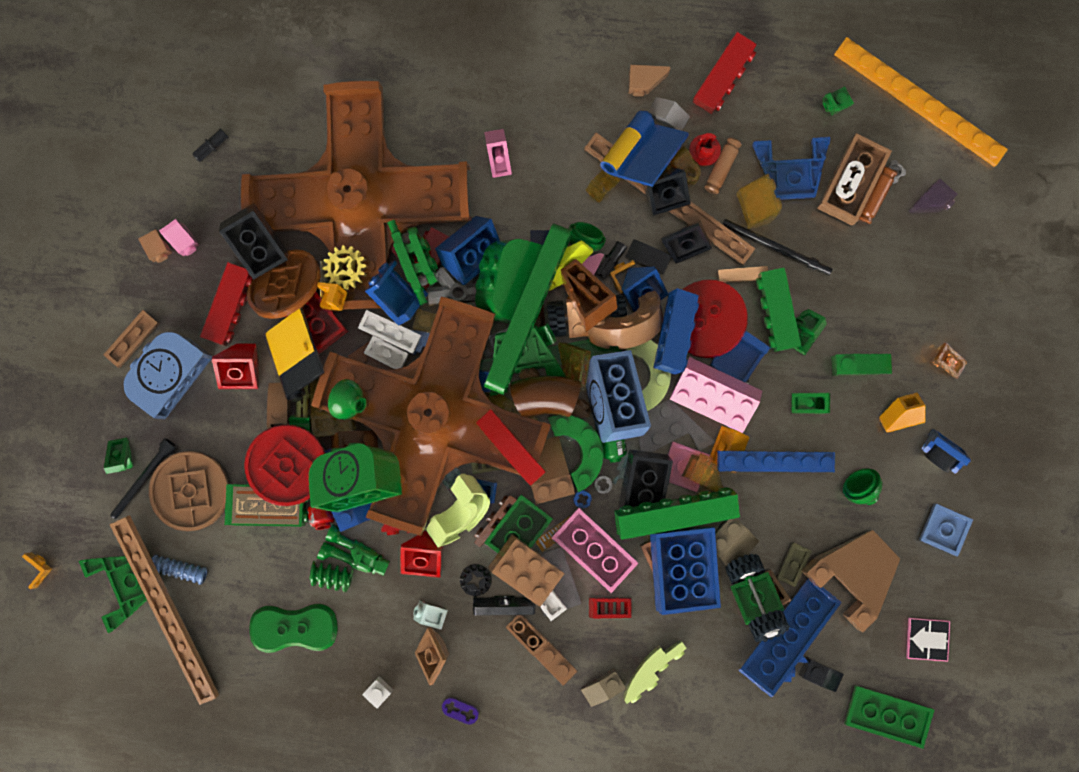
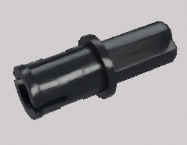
(210, 145)
(611, 260)

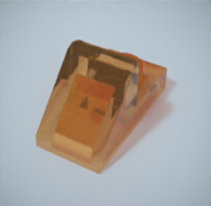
(948, 360)

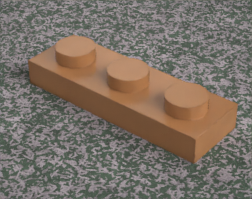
(131, 339)

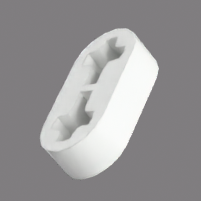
(854, 182)

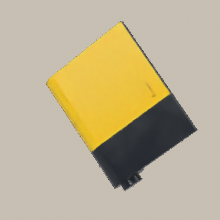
(294, 354)

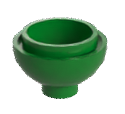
(588, 234)
(346, 400)
(863, 487)

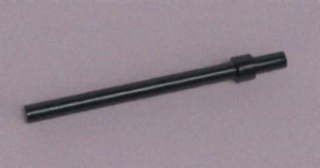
(812, 263)

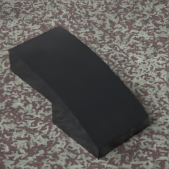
(648, 256)

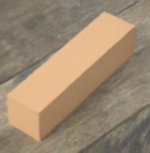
(740, 274)

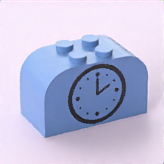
(164, 373)
(616, 397)

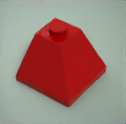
(237, 367)
(421, 556)

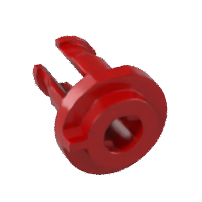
(705, 156)

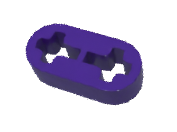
(458, 715)

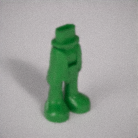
(361, 557)

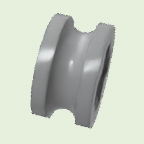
(608, 481)

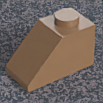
(645, 78)

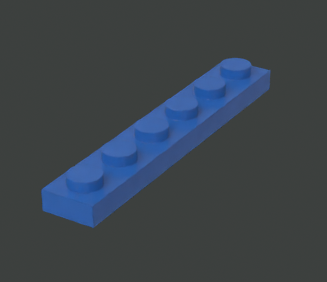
(775, 461)

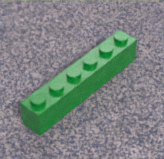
(677, 513)

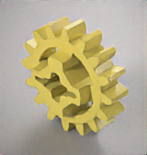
(350, 261)

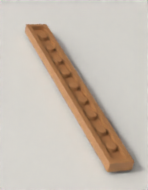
(716, 232)
(164, 610)

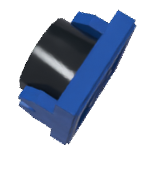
(944, 452)

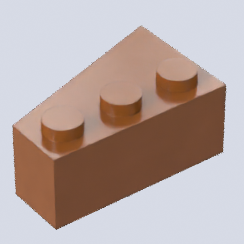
(588, 294)

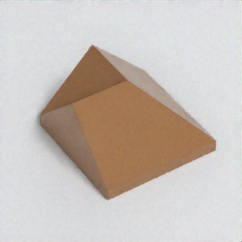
(431, 654)

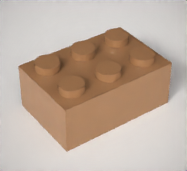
(526, 570)

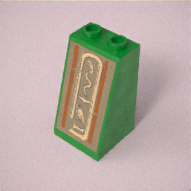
(246, 508)

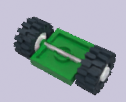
(757, 598)

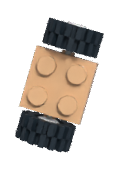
(557, 318)

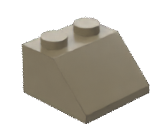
(733, 540)

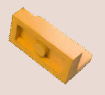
(728, 440)

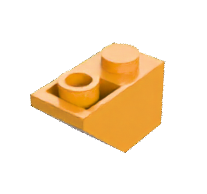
(903, 413)

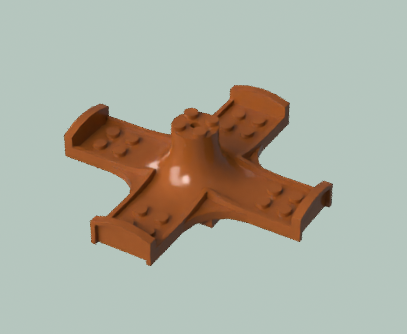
(359, 188)
(431, 412)

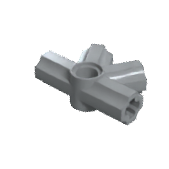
(448, 286)

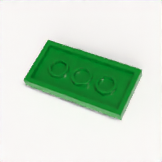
(889, 716)

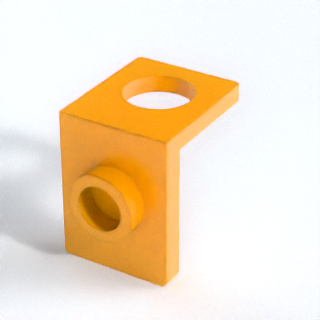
(620, 268)
(40, 564)

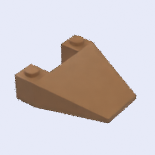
(864, 568)

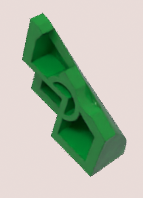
(809, 328)

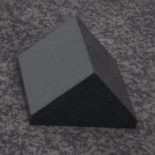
(687, 242)

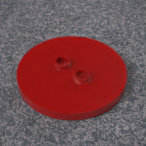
(719, 319)
(280, 464)

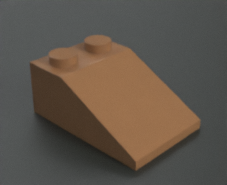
(556, 480)

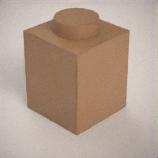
(155, 246)

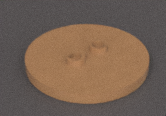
(188, 491)

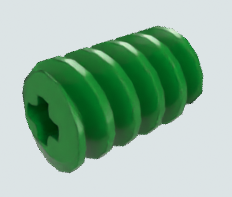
(330, 577)

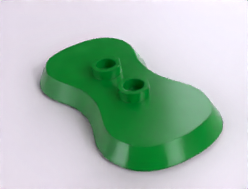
(309, 627)

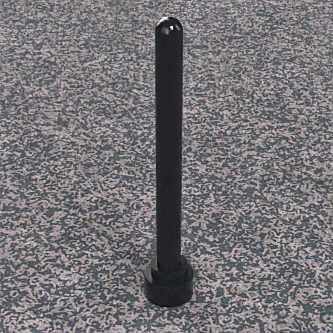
(166, 447)

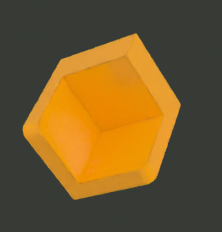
(333, 296)

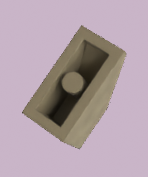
(603, 688)

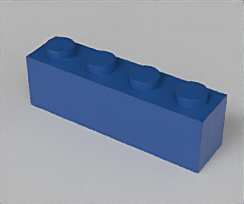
(676, 331)

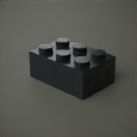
(253, 241)
(645, 478)

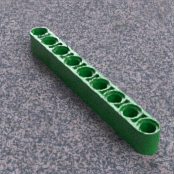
(528, 309)

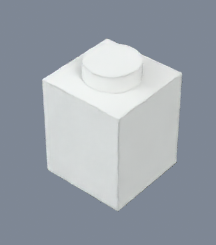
(377, 692)

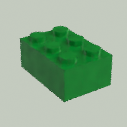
(523, 521)

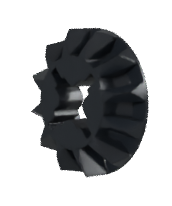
(484, 583)

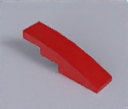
(510, 447)

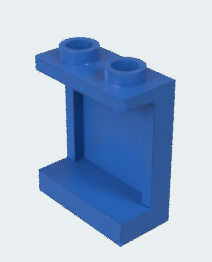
(393, 294)
(742, 359)

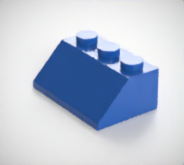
(465, 248)

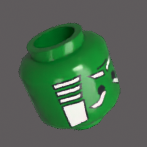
(614, 450)

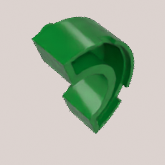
(590, 446)

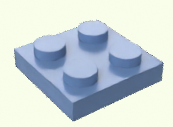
(946, 529)

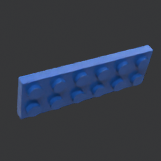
(776, 658)

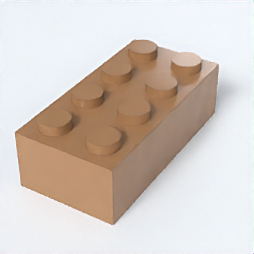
(873, 159)

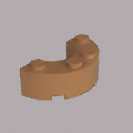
(631, 329)

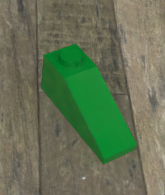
(861, 364)

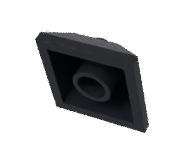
(668, 191)

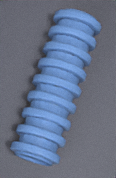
(181, 570)

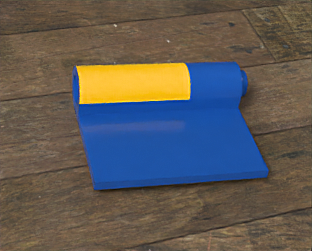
(643, 150)

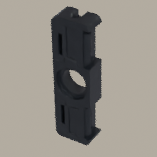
(492, 606)

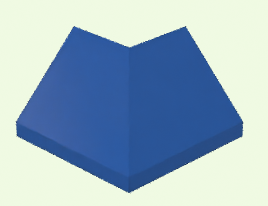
(641, 281)

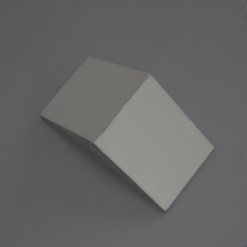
(668, 113)

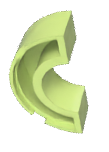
(657, 380)
(463, 514)

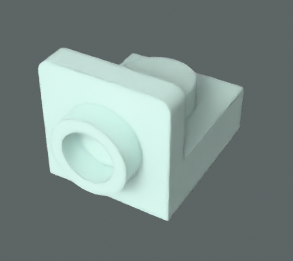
(429, 615)

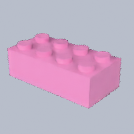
(716, 395)
(594, 550)

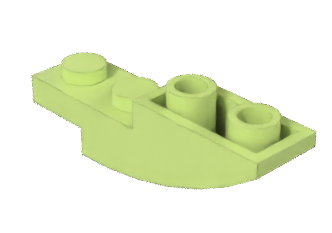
(645, 675)

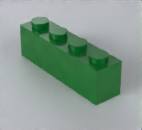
(779, 309)

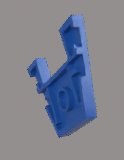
(794, 177)

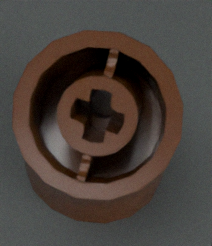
(545, 395)

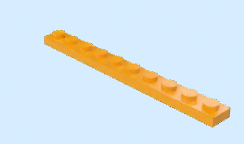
(920, 102)

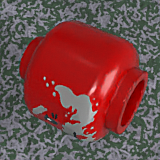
(320, 518)

